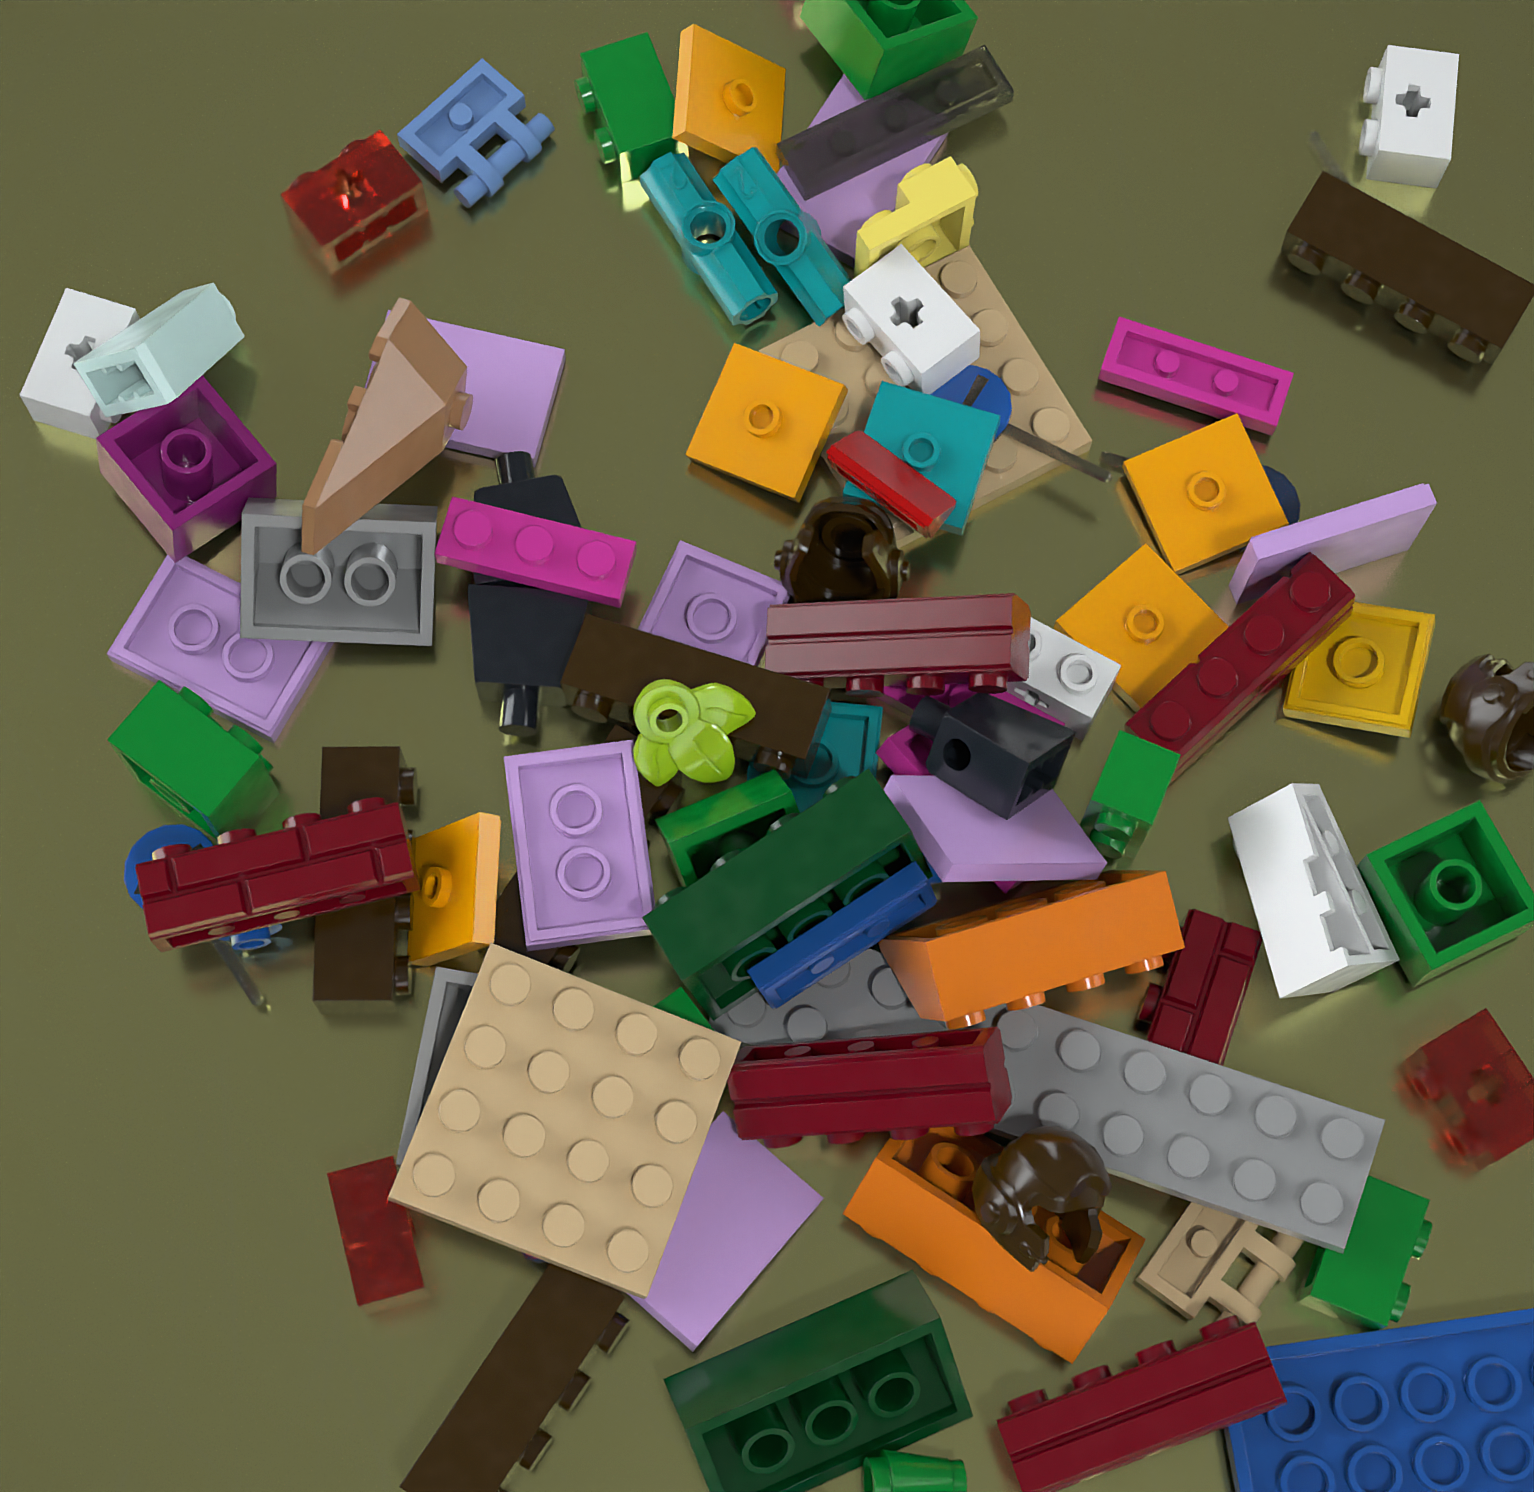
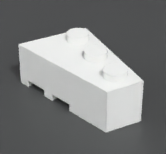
(1308, 894)

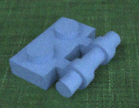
(463, 121)

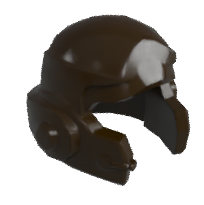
(843, 554)
(1492, 717)
(1049, 1171)

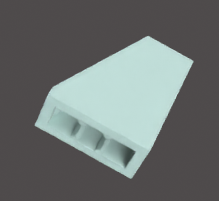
(161, 352)

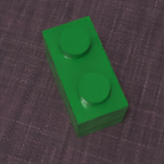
(631, 104)
(1128, 795)
(1367, 1279)

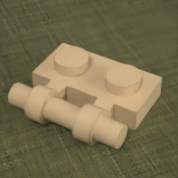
(1200, 1251)

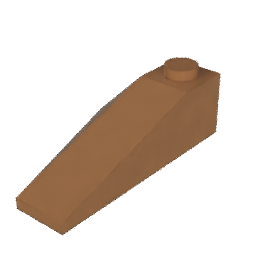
(390, 426)

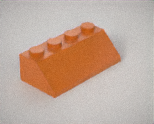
(1034, 945)
(924, 1207)

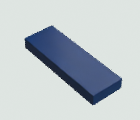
(843, 935)

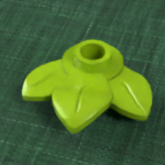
(694, 737)

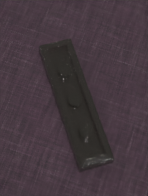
(894, 122)

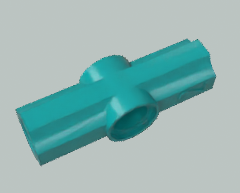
(763, 207)
(723, 265)

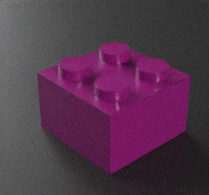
(186, 468)

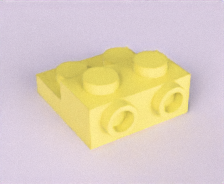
(929, 216)

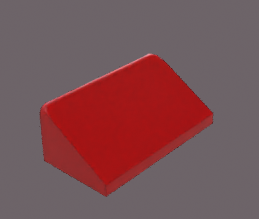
(891, 482)

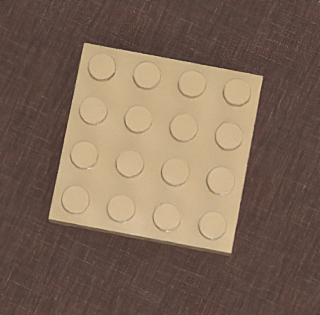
(1004, 350)
(565, 1121)

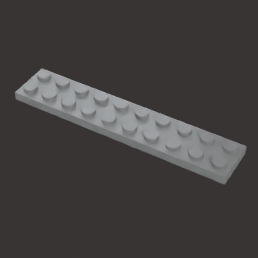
(1141, 1105)

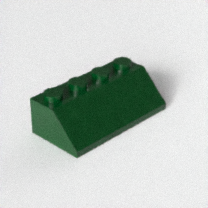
(781, 889)
(822, 1392)

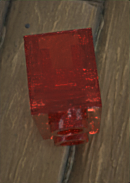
(354, 201)
(1464, 1059)
(378, 1237)

